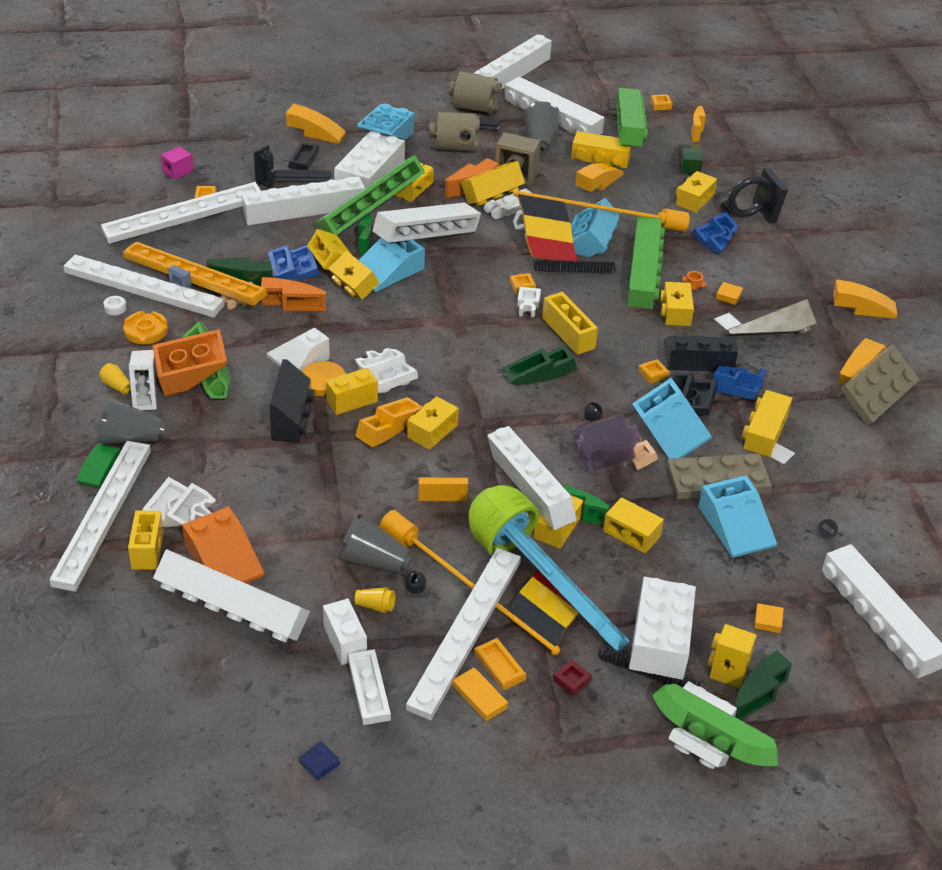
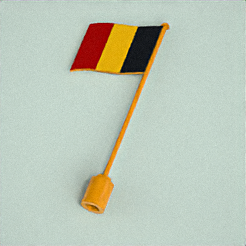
(550, 230)
(538, 606)

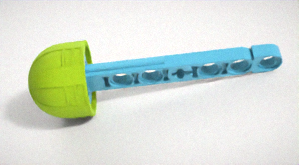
(504, 520)

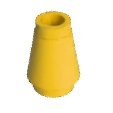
(115, 378)
(376, 599)

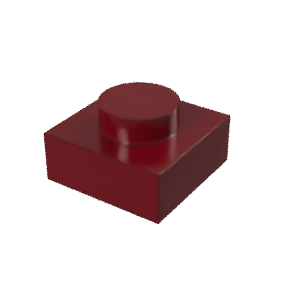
(572, 677)

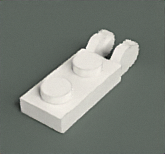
(503, 207)

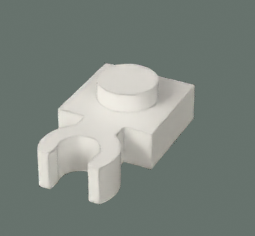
(528, 300)

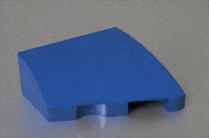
(716, 233)
(739, 381)

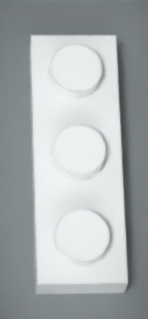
(369, 687)

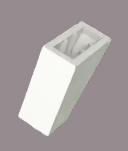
(143, 379)

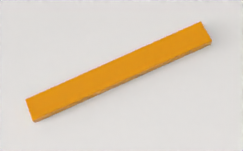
(199, 274)

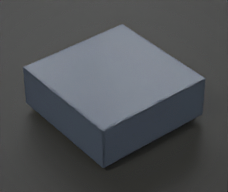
(180, 277)

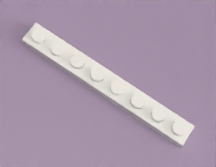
(176, 213)
(144, 285)
(100, 517)
(463, 634)

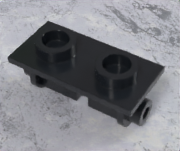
(263, 165)

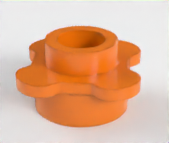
(695, 279)

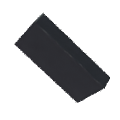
(303, 156)

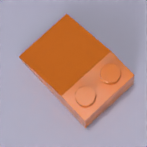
(189, 360)
(222, 545)

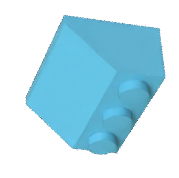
(593, 229)

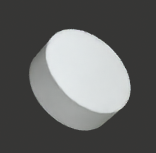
(115, 305)

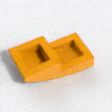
(698, 124)

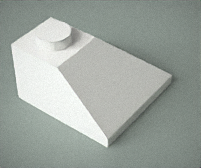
(302, 350)

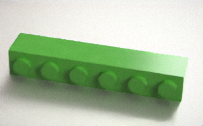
(631, 117)
(371, 196)
(646, 263)

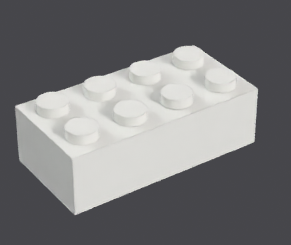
(371, 158)
(663, 628)

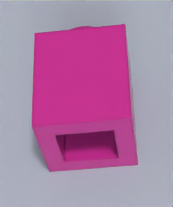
(177, 162)

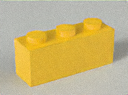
(600, 149)
(493, 183)
(570, 323)
(766, 423)

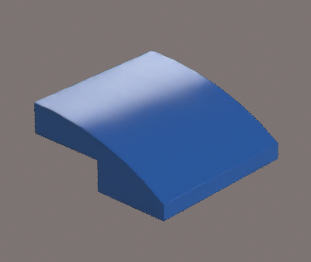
(293, 264)

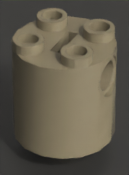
(475, 92)
(449, 129)

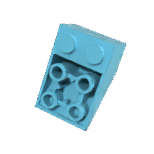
(389, 121)
(393, 261)
(672, 420)
(737, 516)

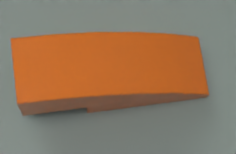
(453, 183)
(293, 295)

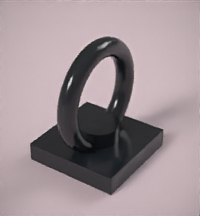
(767, 198)

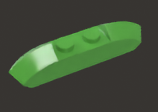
(217, 384)
(716, 726)

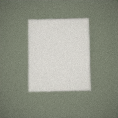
(727, 321)
(781, 453)

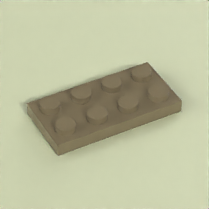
(879, 384)
(692, 473)

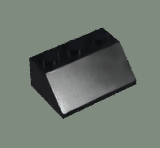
(700, 352)
(290, 404)

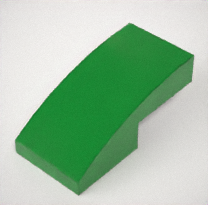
(365, 234)
(98, 465)
(593, 507)

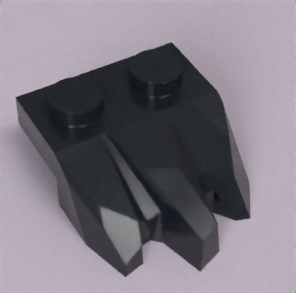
(697, 392)

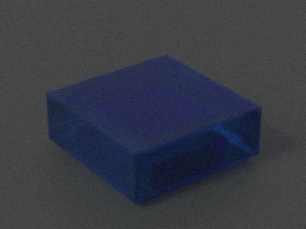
(319, 760)

